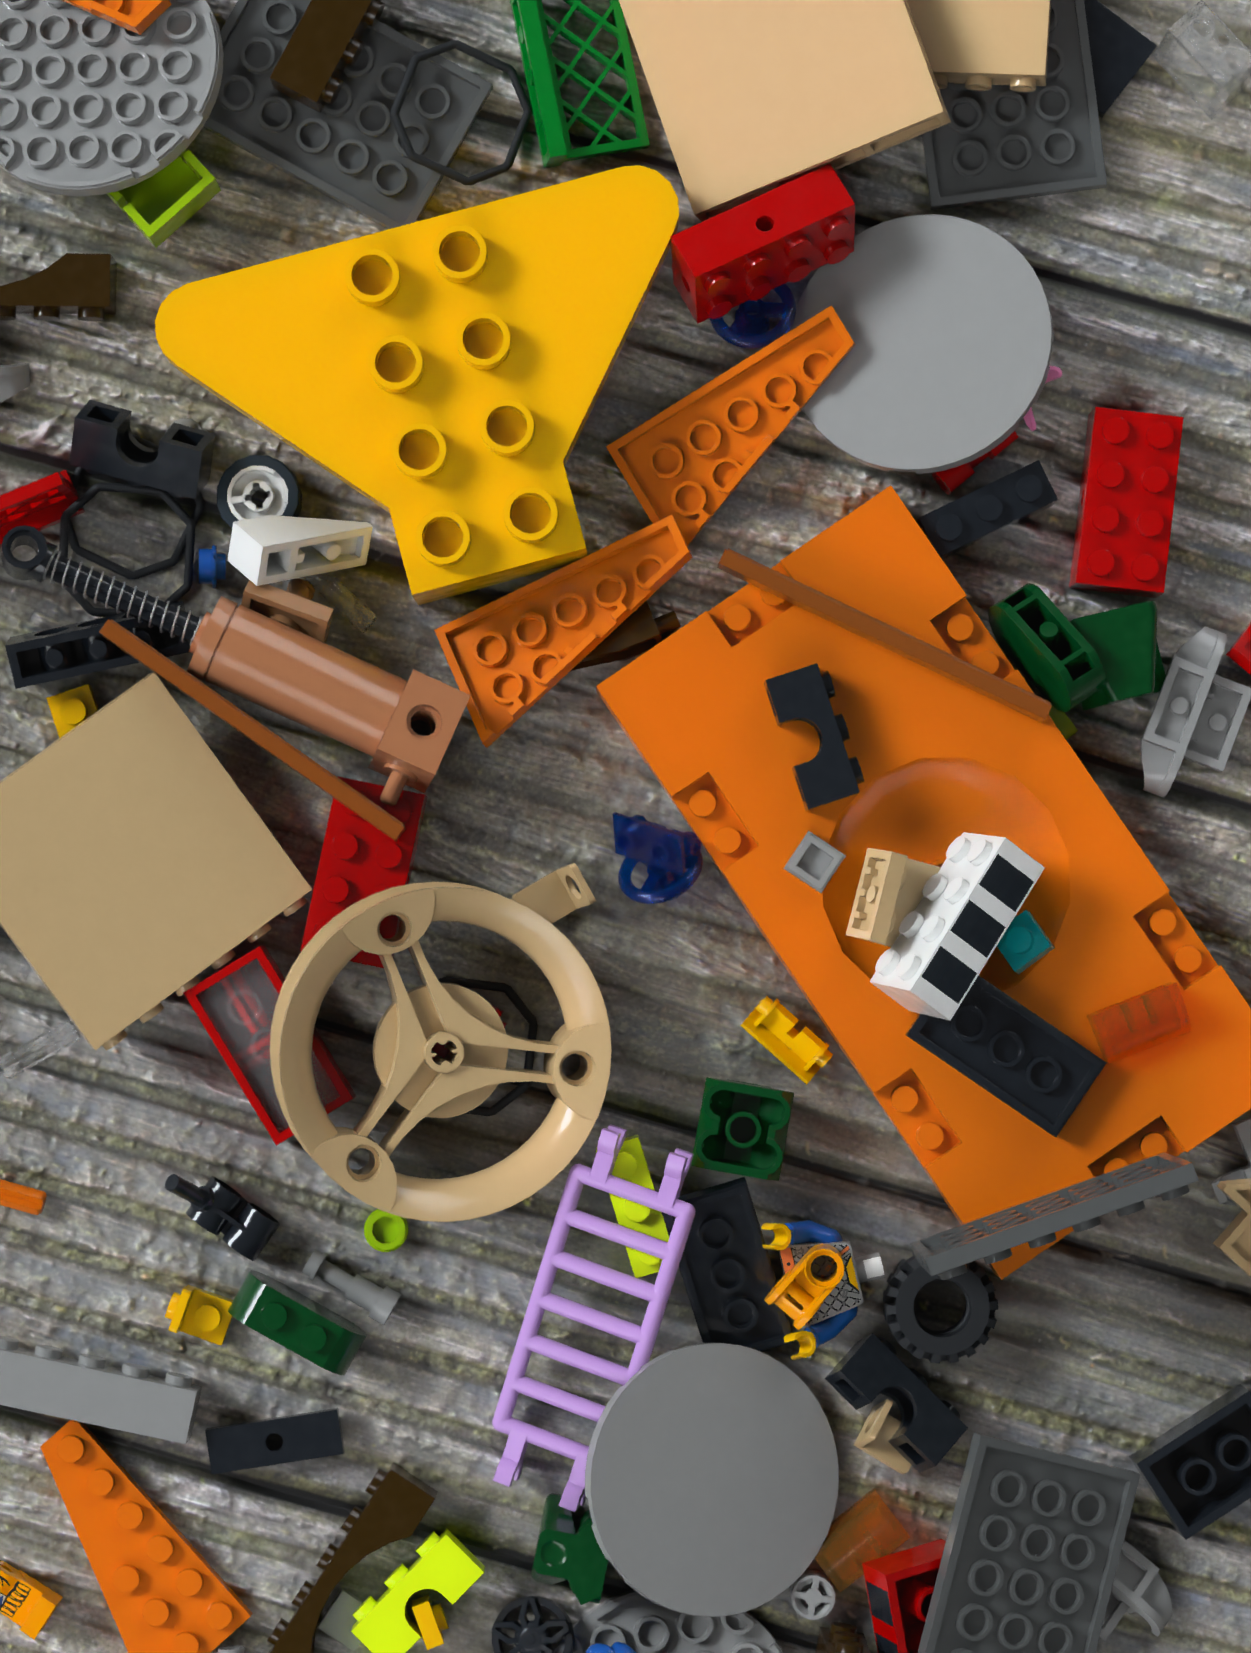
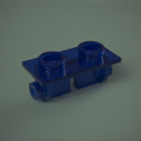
(654, 843)

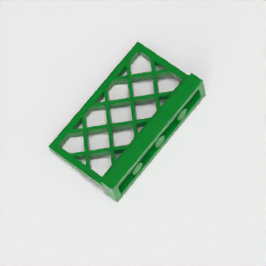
(545, 88)

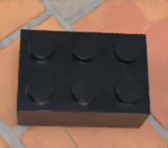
(1202, 1463)

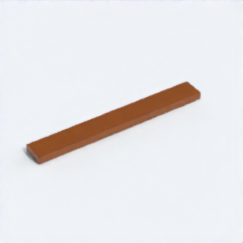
(884, 635)
(253, 729)

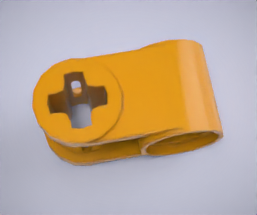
(805, 1286)

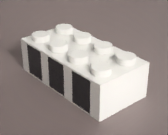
(956, 924)

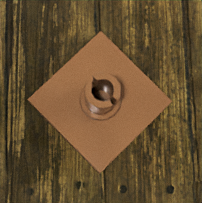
(291, 607)

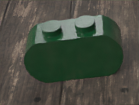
(1047, 647)
(297, 1322)

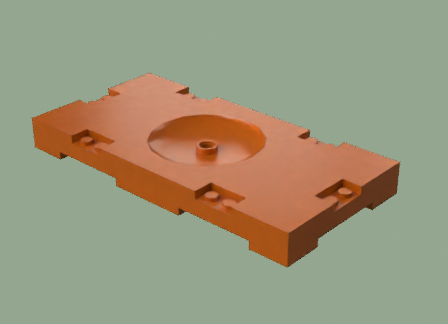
(931, 769)

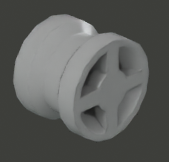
(812, 1603)

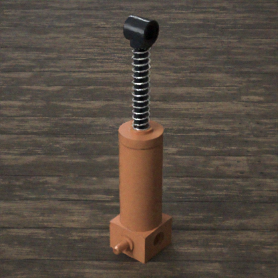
(281, 670)

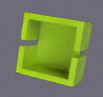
(168, 197)

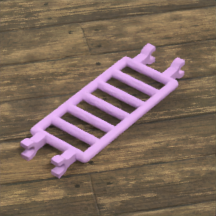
(541, 1299)

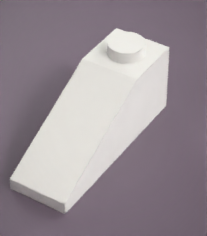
(296, 547)

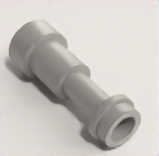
(357, 1289)

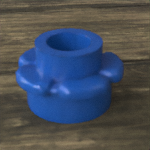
(211, 566)

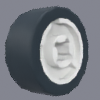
(256, 474)

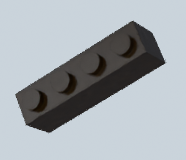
(322, 48)

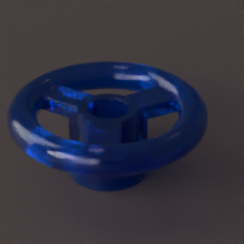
(753, 330)
(660, 884)

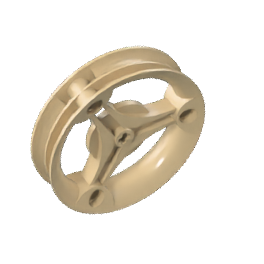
(447, 1084)

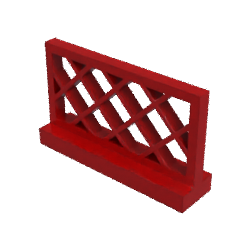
(38, 503)

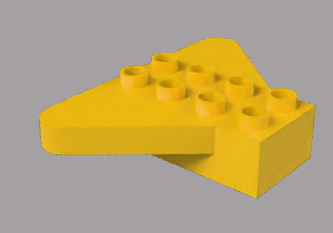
(442, 363)

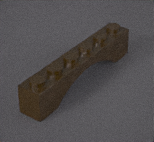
(69, 286)
(388, 1516)

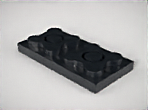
(1012, 1055)
(730, 1270)

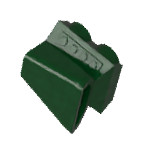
(1127, 651)
(742, 1128)
(569, 1552)

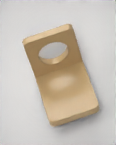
(556, 894)
(875, 1436)

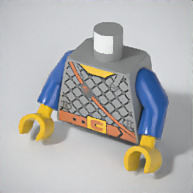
(842, 1303)

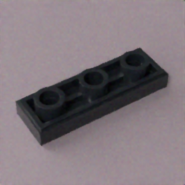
(247, 1443)

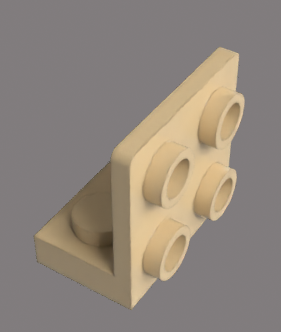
(886, 894)

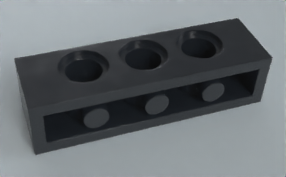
(81, 649)

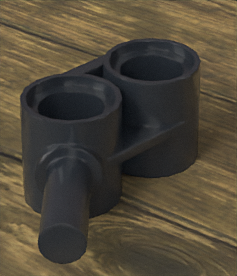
(224, 1210)

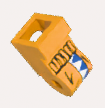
(26, 1600)

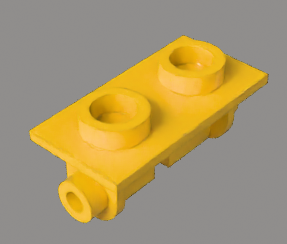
(774, 1029)

